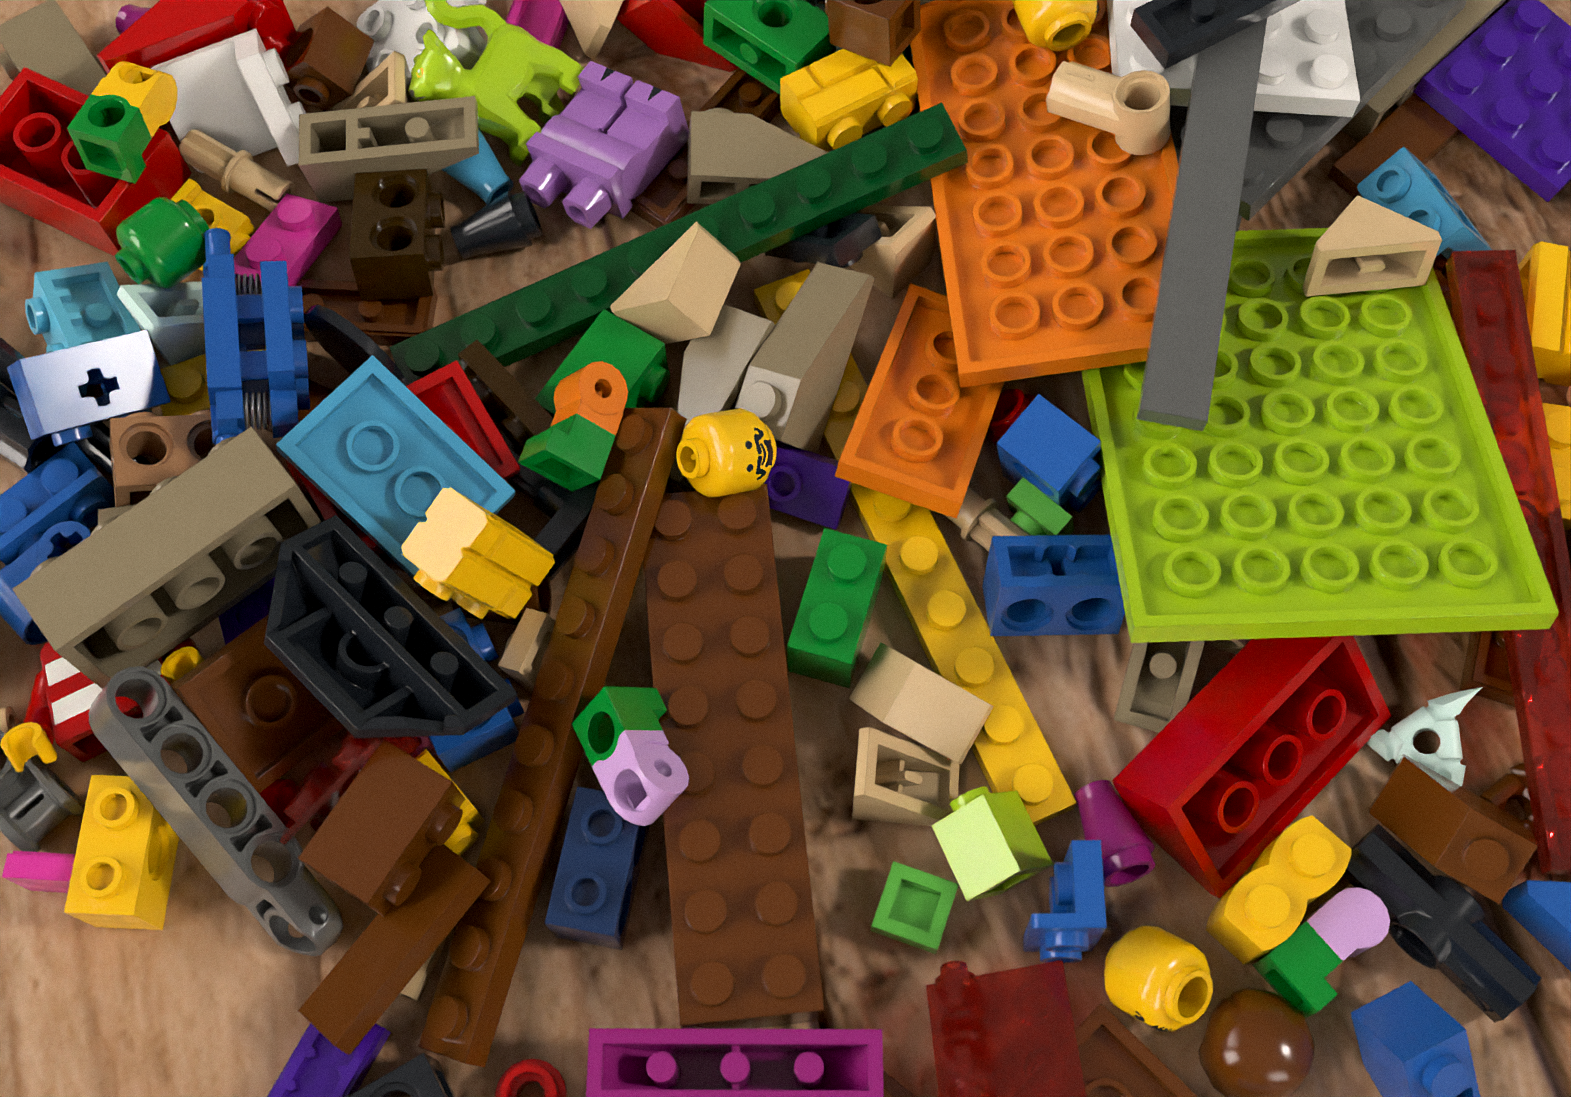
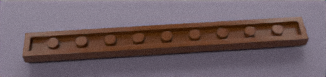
(547, 747)

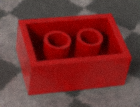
(48, 178)

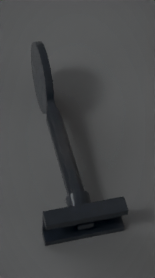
(567, 509)

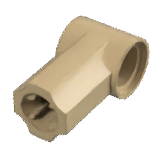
(1128, 106)

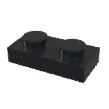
(833, 244)

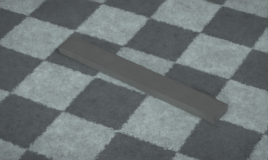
(1201, 233)

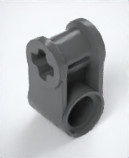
(33, 803)

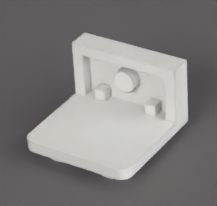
(401, 28)
(236, 96)

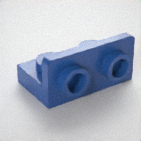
(55, 492)
(1075, 906)

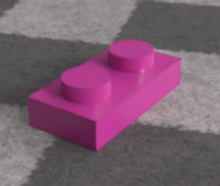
(291, 233)

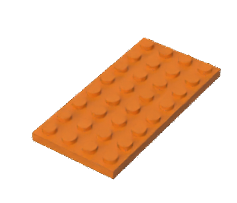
(1049, 224)

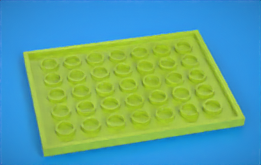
(1333, 477)

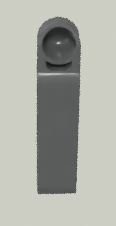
(213, 777)

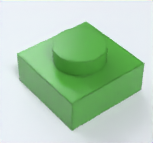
(1037, 512)
(914, 907)

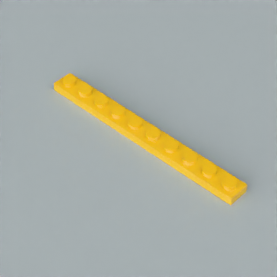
(942, 608)

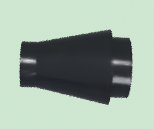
(499, 226)

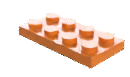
(916, 424)

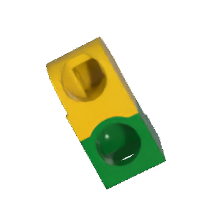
(122, 119)

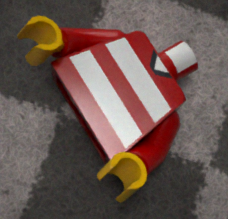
(62, 706)

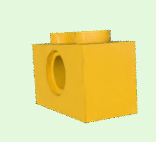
(121, 859)

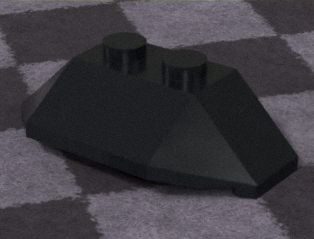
(373, 642)

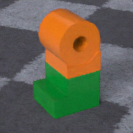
(583, 428)

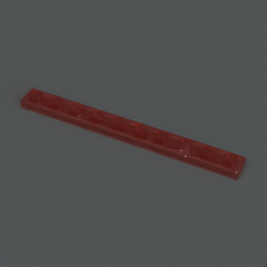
(1500, 354)

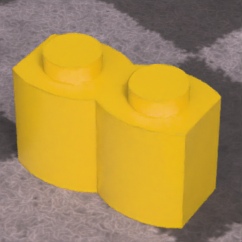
(1275, 894)

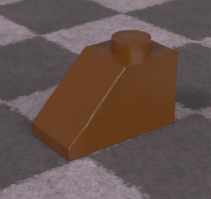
(1454, 828)

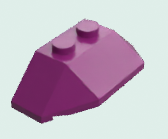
(734, 1062)

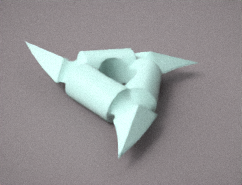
(1438, 718)

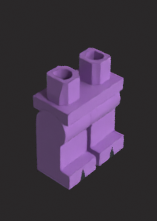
(604, 145)

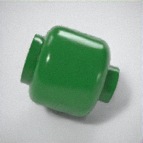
(162, 242)

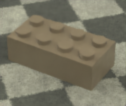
(169, 561)

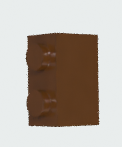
(385, 828)

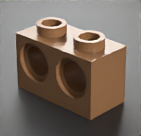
(171, 439)

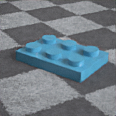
(386, 458)

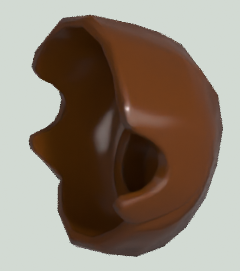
(1256, 1045)

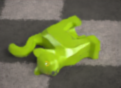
(508, 68)

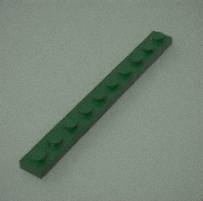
(743, 223)

